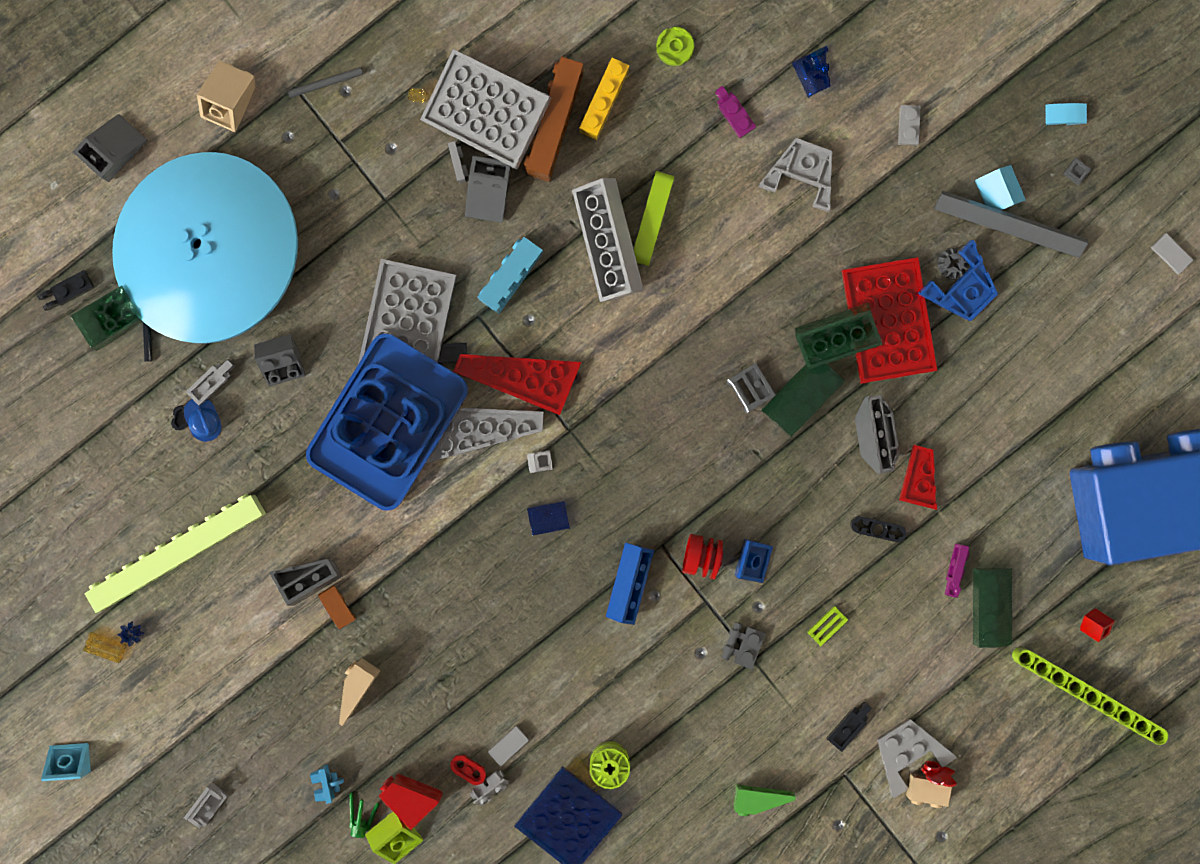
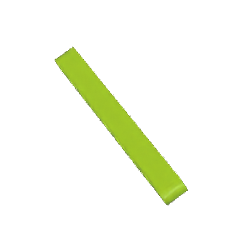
(1097, 700)

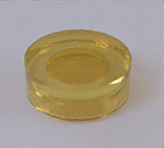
(417, 95)

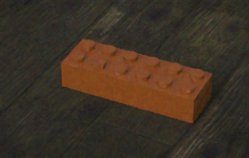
(552, 128)

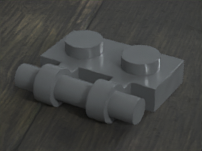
(748, 648)

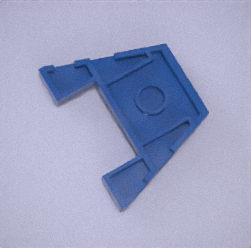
(970, 292)

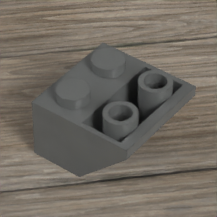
(279, 360)

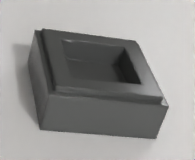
(1076, 171)

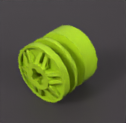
(613, 754)

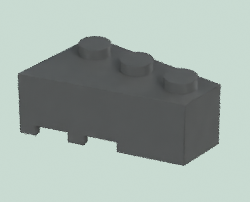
(305, 580)

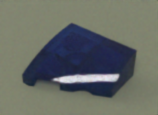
(813, 71)

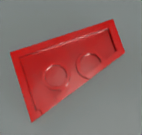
(919, 479)

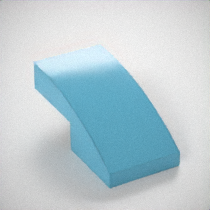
(1066, 114)

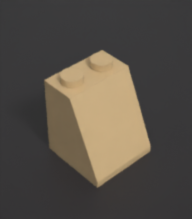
(226, 95)

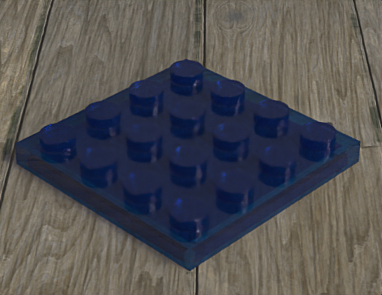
(568, 818)

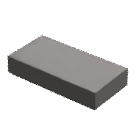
(1171, 253)
(508, 745)

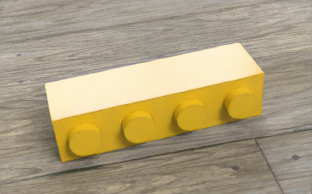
(604, 98)

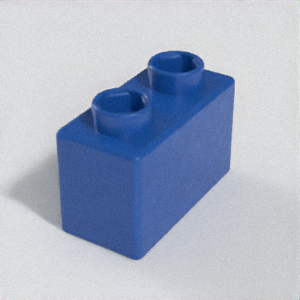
(1137, 503)

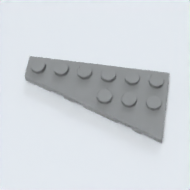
(485, 427)

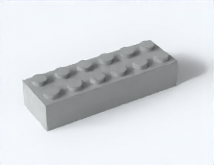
(607, 239)

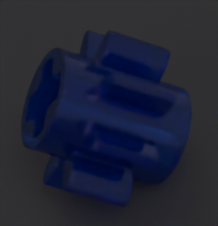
(132, 629)

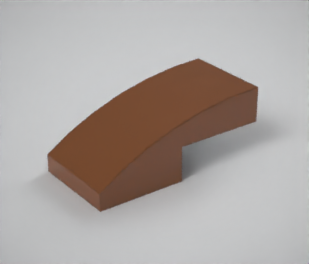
(336, 607)

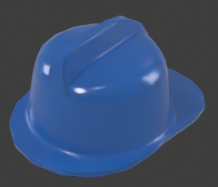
(202, 420)

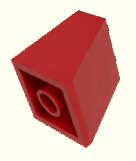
(409, 798)

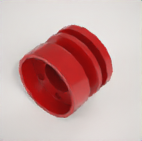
(702, 556)

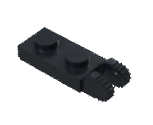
(67, 290)

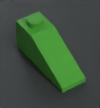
(757, 799)

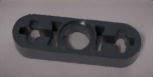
(893, 527)

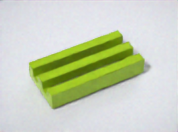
(838, 615)

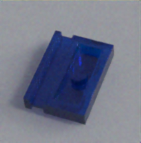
(548, 518)

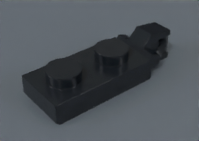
(849, 727)

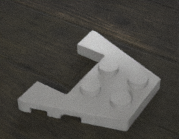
(807, 164)
(904, 746)

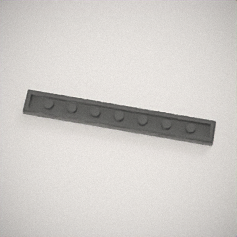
(1011, 224)

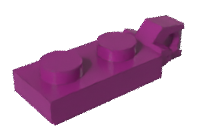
(734, 112)
(956, 570)

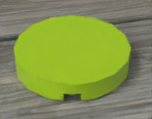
(675, 46)

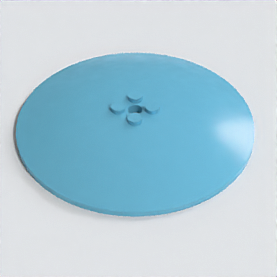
(242, 256)

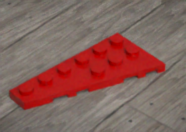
(532, 380)

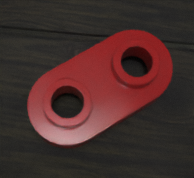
(467, 770)

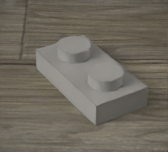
(909, 125)
(460, 170)

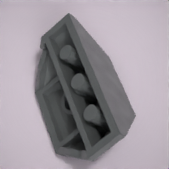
(877, 434)

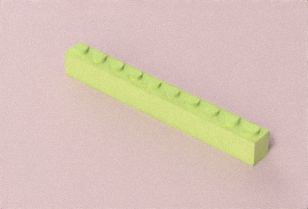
(175, 553)

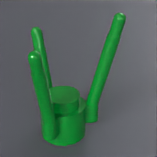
(359, 825)

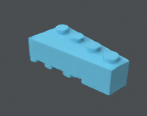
(510, 275)

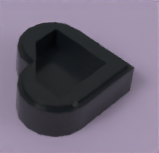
(179, 421)

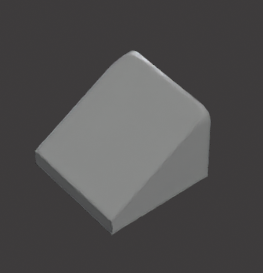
(539, 461)

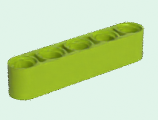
(652, 217)

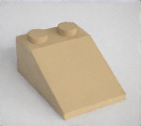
(359, 679)

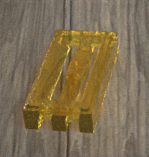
(90, 642)

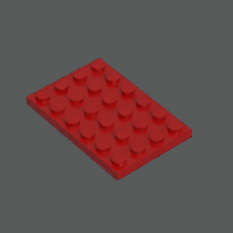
(899, 317)

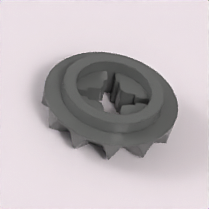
(952, 272)

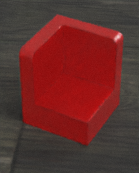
(1097, 625)

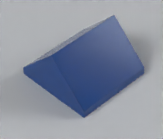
(753, 561)

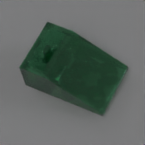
(106, 318)

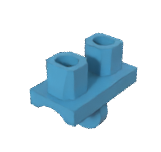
(323, 775)

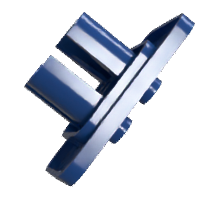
(387, 422)

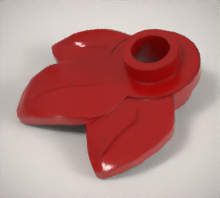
(938, 774)

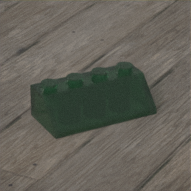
(838, 336)
(802, 397)
(992, 607)

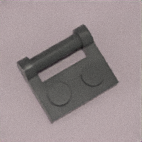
(755, 383)

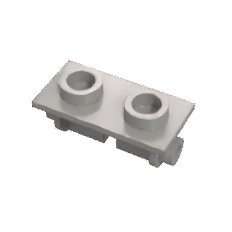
(496, 785)

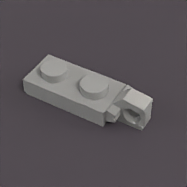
(210, 382)

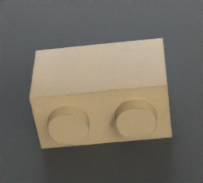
(923, 791)

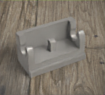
(206, 806)

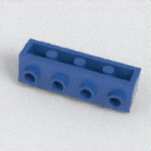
(628, 582)

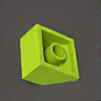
(392, 838)

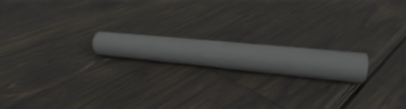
(325, 82)

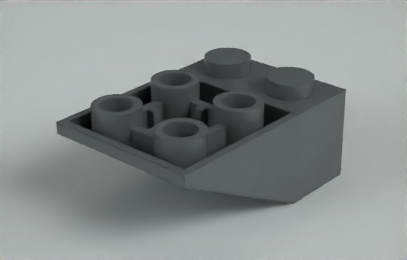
(110, 147)
(487, 189)

